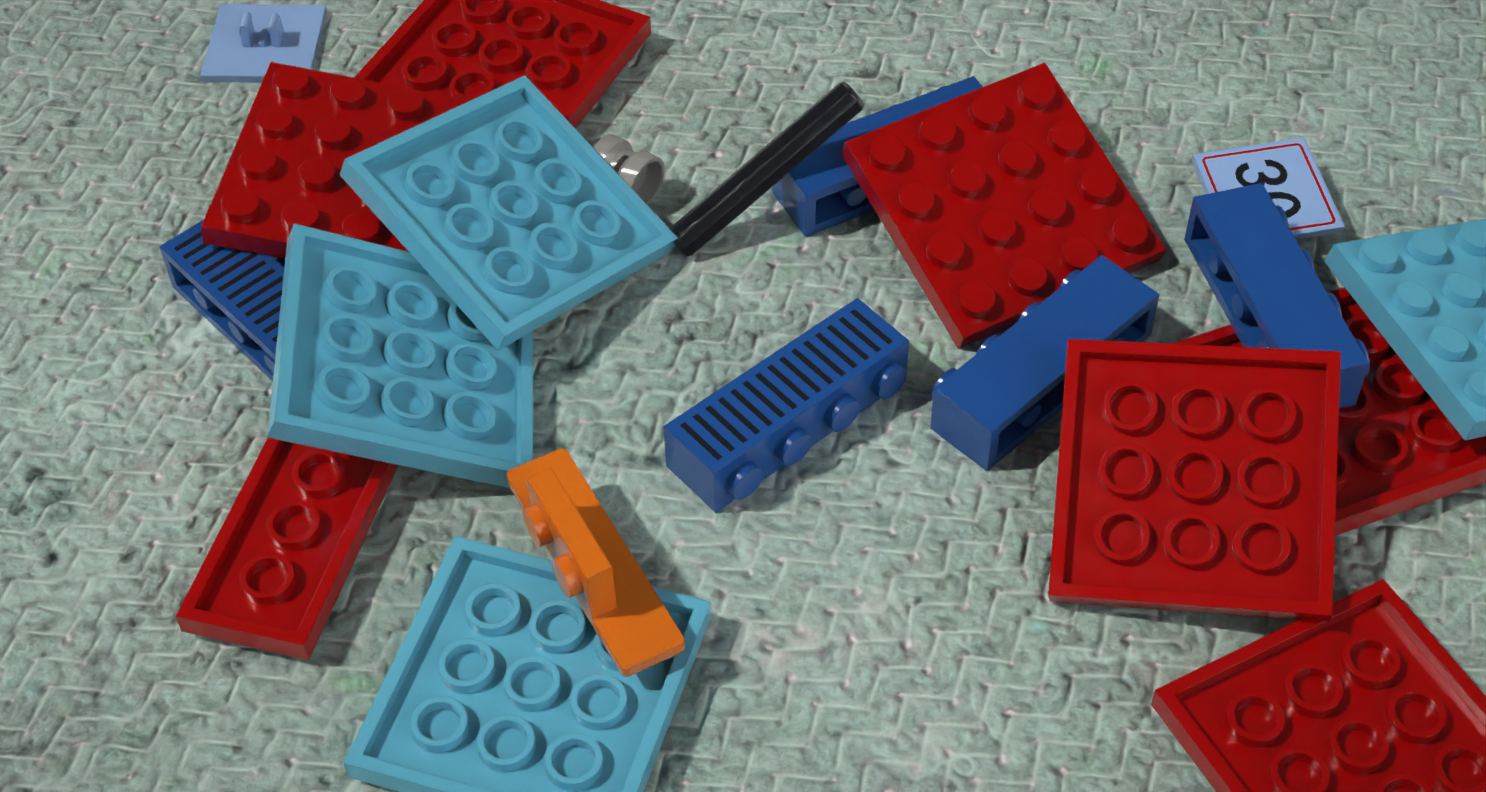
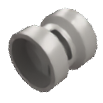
(638, 169)

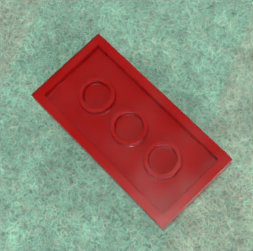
(286, 548)

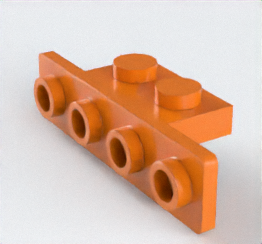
(594, 562)

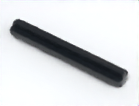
(766, 168)

